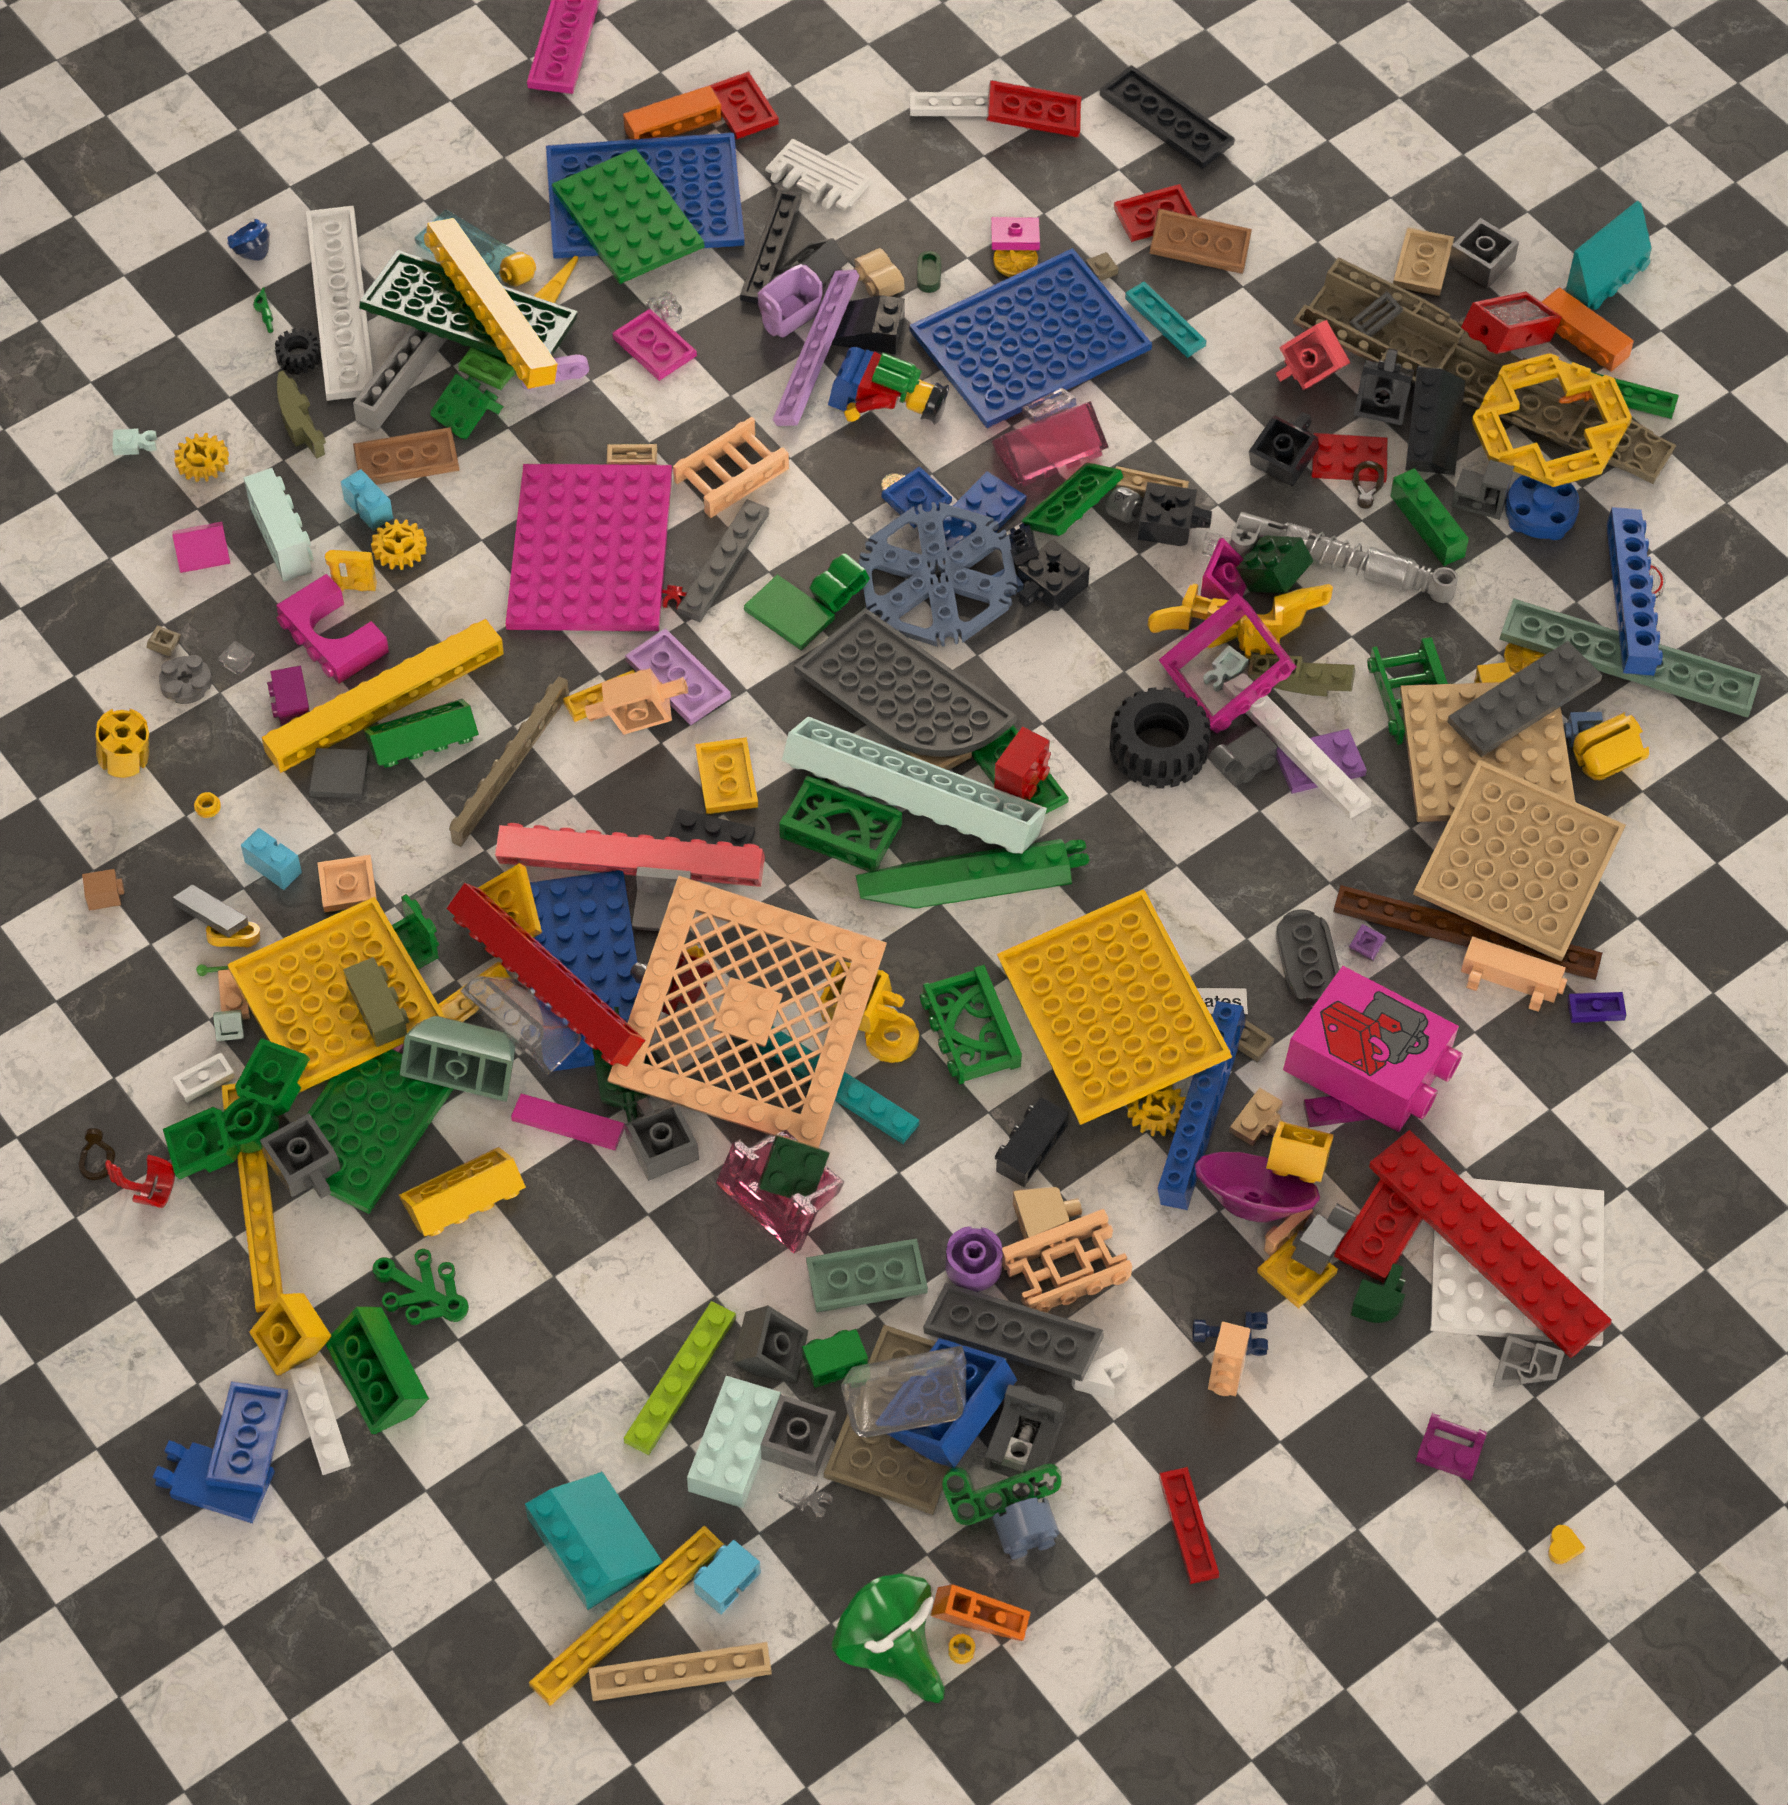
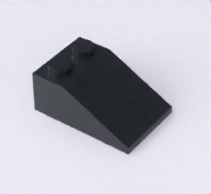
(872, 324)

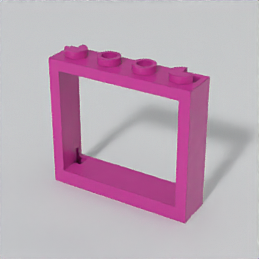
(1204, 636)

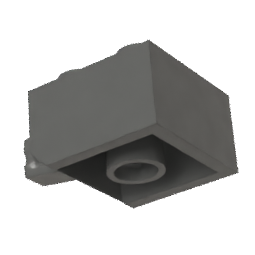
(661, 1139)
(301, 1156)

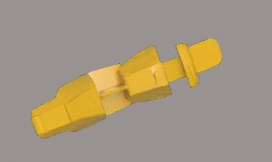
(1283, 618)

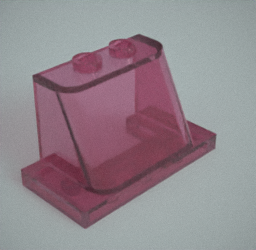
(783, 1217)

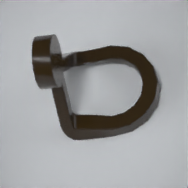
(1366, 500)
(95, 1136)

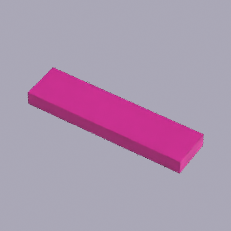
(568, 1121)

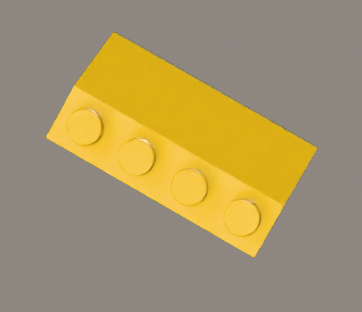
(463, 1192)

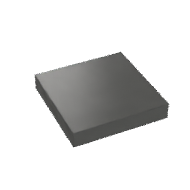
(339, 773)

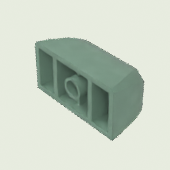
(459, 1057)

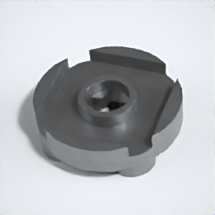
(181, 667)

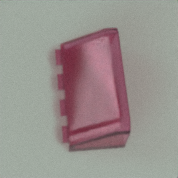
(1051, 444)

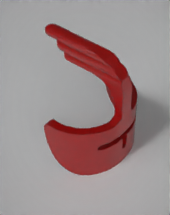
(155, 1167)

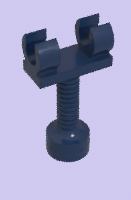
(1255, 1320)

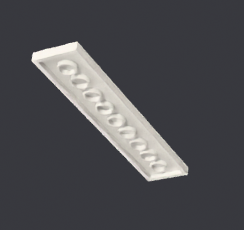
(338, 296)

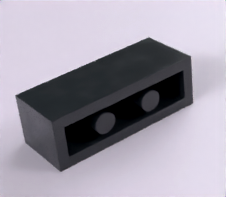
(1031, 1141)

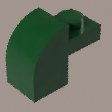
(1378, 1302)

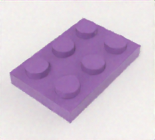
(1338, 747)

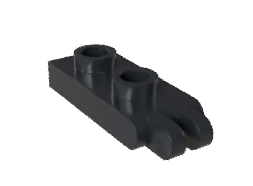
(1023, 544)

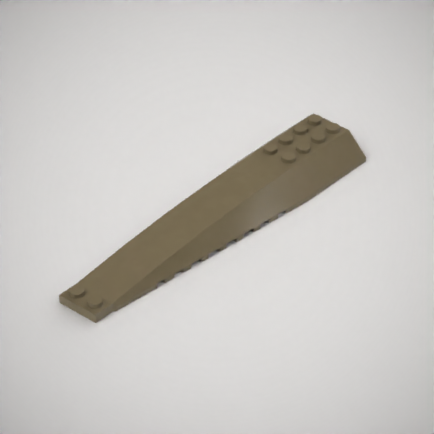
(1434, 340)

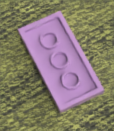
(673, 661)

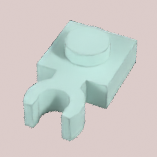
(130, 441)
(1226, 665)

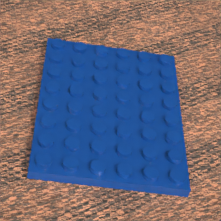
(693, 169)
(1030, 337)

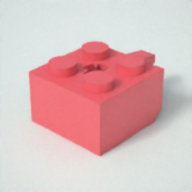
(1300, 361)

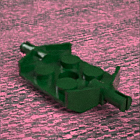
(613, 1094)

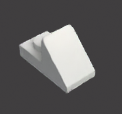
(1097, 1377)

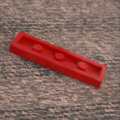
(1188, 1525)

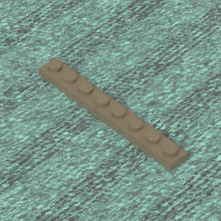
(513, 755)

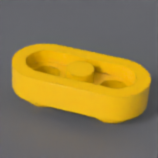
(244, 938)

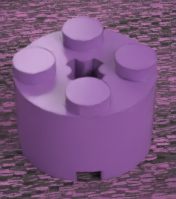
(974, 1258)

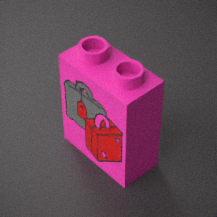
(1373, 1050)

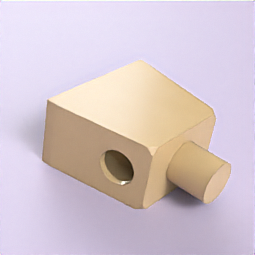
(1042, 1210)

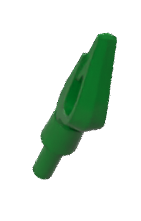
(264, 309)

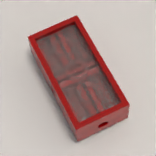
(1511, 322)

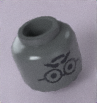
(1124, 504)

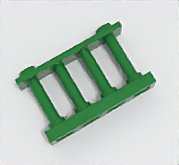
(1432, 675)

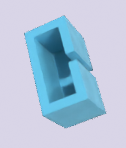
(371, 504)
(271, 859)
(730, 1570)

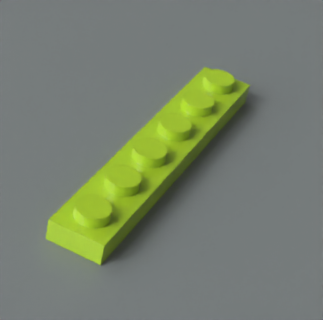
(679, 1378)

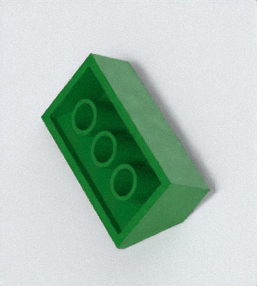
(421, 732)
(376, 1369)

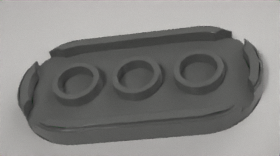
(1306, 954)

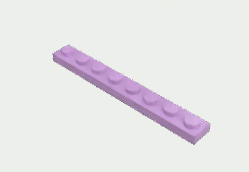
(816, 348)

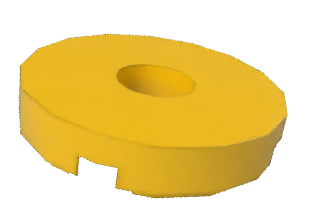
(893, 1050)

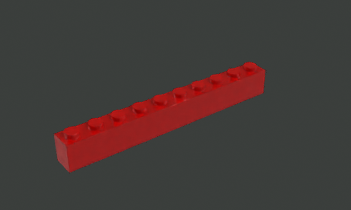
(546, 975)

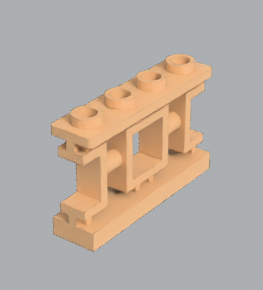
(1059, 1243)

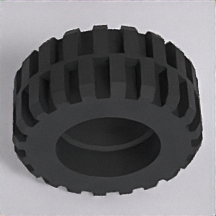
(1155, 764)

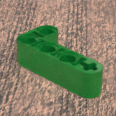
(1004, 1488)

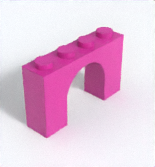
(337, 657)

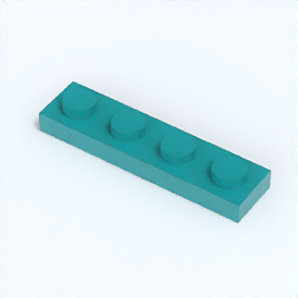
(1165, 319)

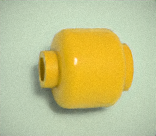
(517, 269)

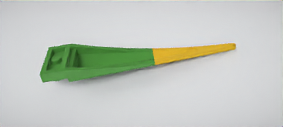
(494, 369)

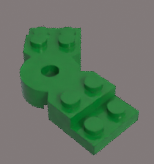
(216, 1137)

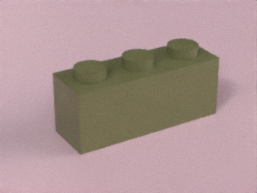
(376, 1001)

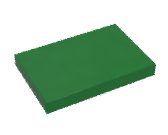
(789, 612)

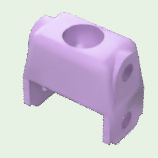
(790, 300)

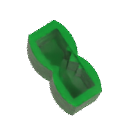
(839, 582)

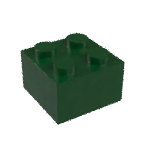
(1274, 564)

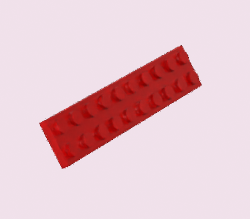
(1490, 1244)

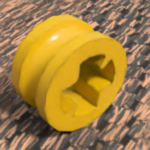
(954, 1653)

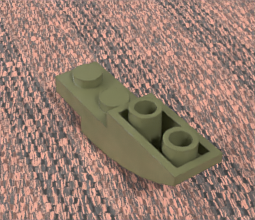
(296, 416)
(1306, 678)

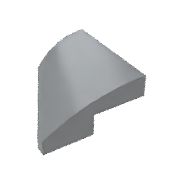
(1526, 1363)

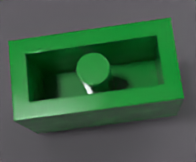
(833, 1357)

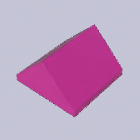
(201, 547)
(1221, 576)

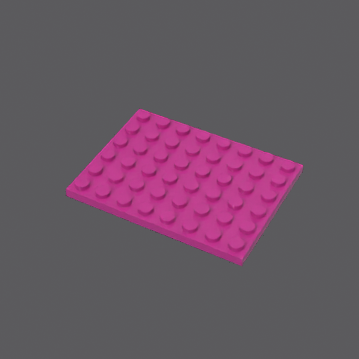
(590, 547)

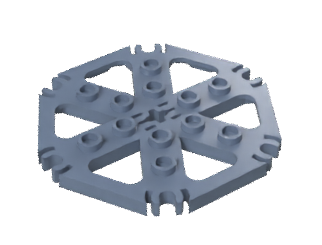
(956, 571)

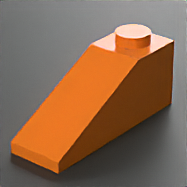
(979, 1612)

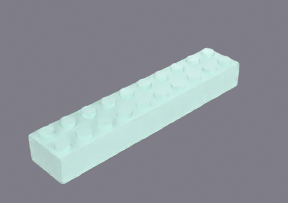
(914, 785)

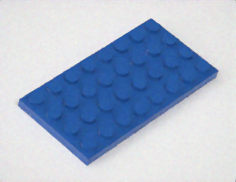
(591, 934)

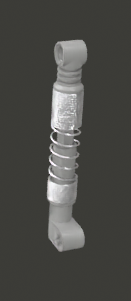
(1377, 565)

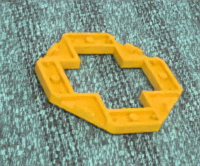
(1528, 458)

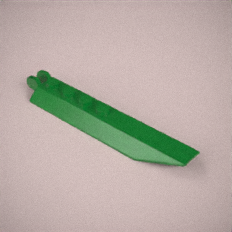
(973, 875)

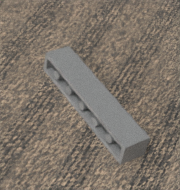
(395, 377)

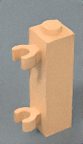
(1514, 971)

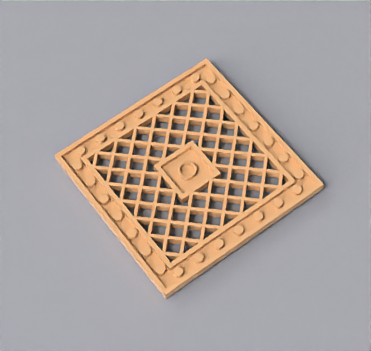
(749, 1011)

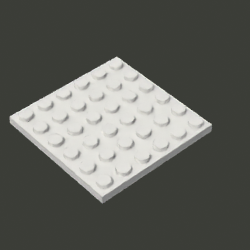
(1557, 1221)

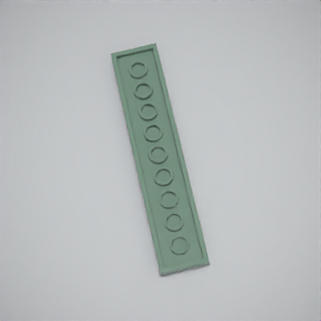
(1678, 674)

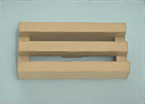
(636, 454)

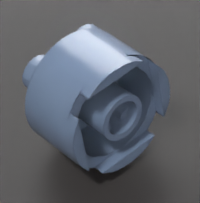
(1026, 1526)

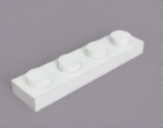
(948, 103)
(320, 1418)

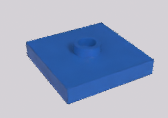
(914, 490)

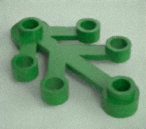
(422, 1291)

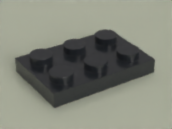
(693, 825)

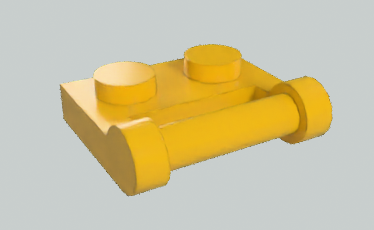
(359, 569)

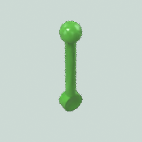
(202, 970)

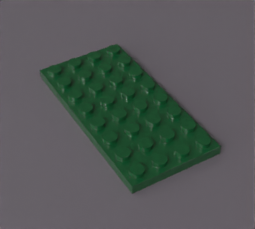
(425, 298)

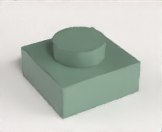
(228, 1025)

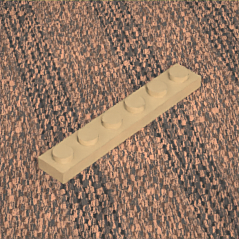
(680, 1671)

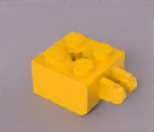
(879, 997)

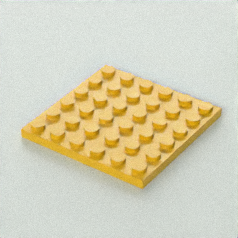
(303, 995)

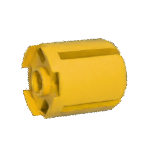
(122, 742)
(1610, 747)

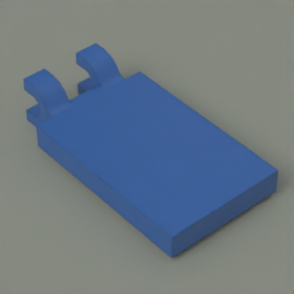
(189, 1484)

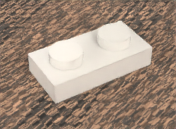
(203, 1077)

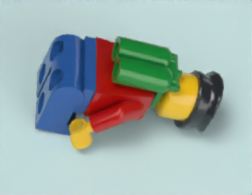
(879, 381)

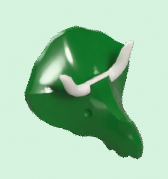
(887, 1633)

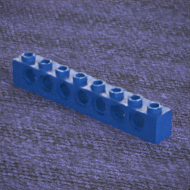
(1633, 591)
(1200, 1114)

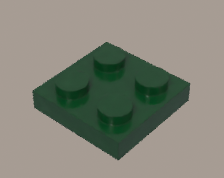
(792, 1168)

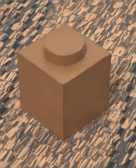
(102, 889)

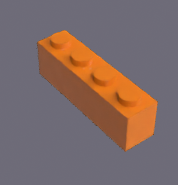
(674, 115)
(1589, 331)

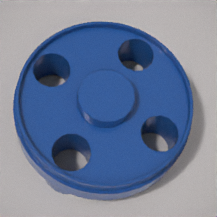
(1541, 509)

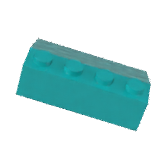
(1610, 258)
(592, 1537)

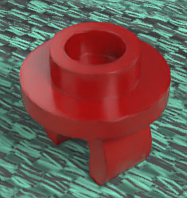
(673, 592)

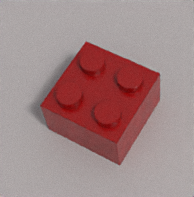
(1023, 764)

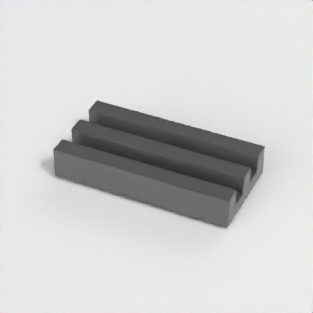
(1384, 321)

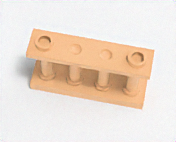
(734, 487)

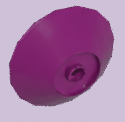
(1251, 1189)

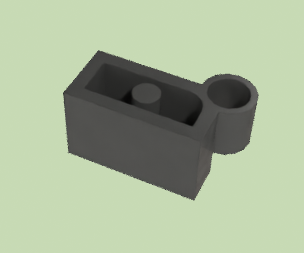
(1245, 756)
(1322, 1238)

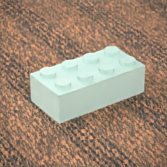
(279, 524)
(732, 1442)

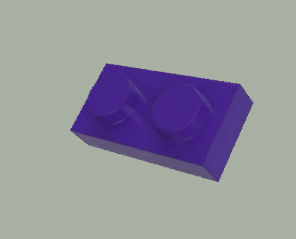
(1596, 1007)

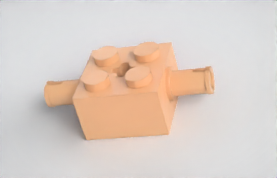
(636, 701)

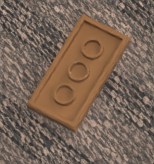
(1200, 241)
(407, 456)

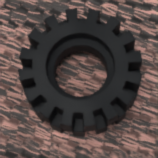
(297, 361)

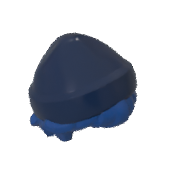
(251, 241)

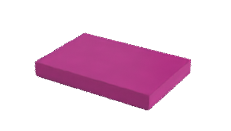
(654, 344)

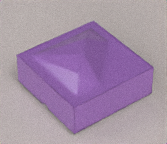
(1367, 942)

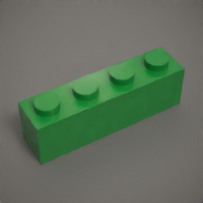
(1429, 517)

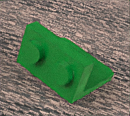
(464, 405)
(417, 933)

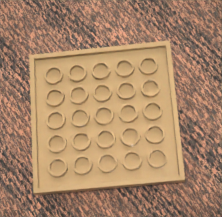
(1444, 760)
(1519, 860)

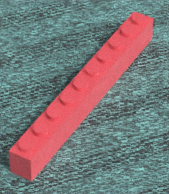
(614, 852)

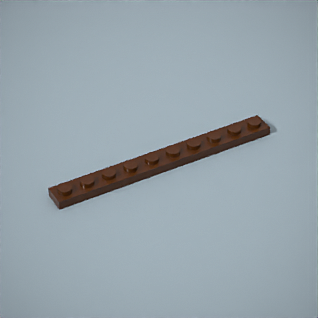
(1450, 928)

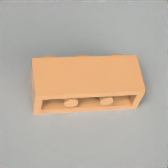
(1229, 1359)

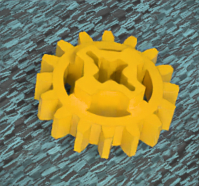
(201, 457)
(399, 544)
(1156, 1111)

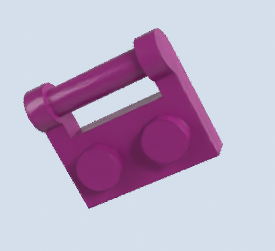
(1449, 1455)

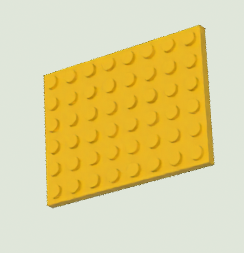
(1113, 1006)

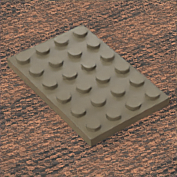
(881, 1462)

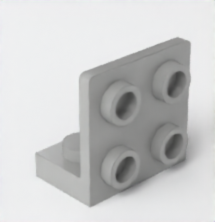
(653, 896)

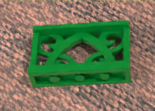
(836, 801)
(983, 993)

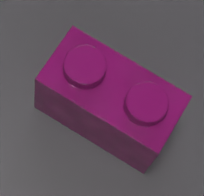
(289, 694)

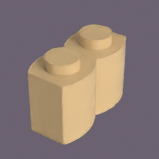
(879, 274)

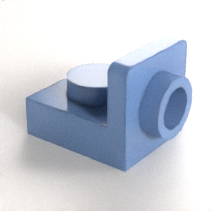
(1580, 722)

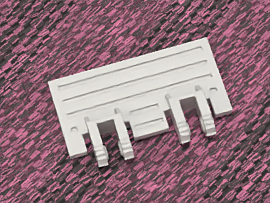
(818, 175)

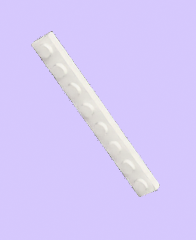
(1302, 751)

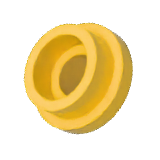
(204, 800)

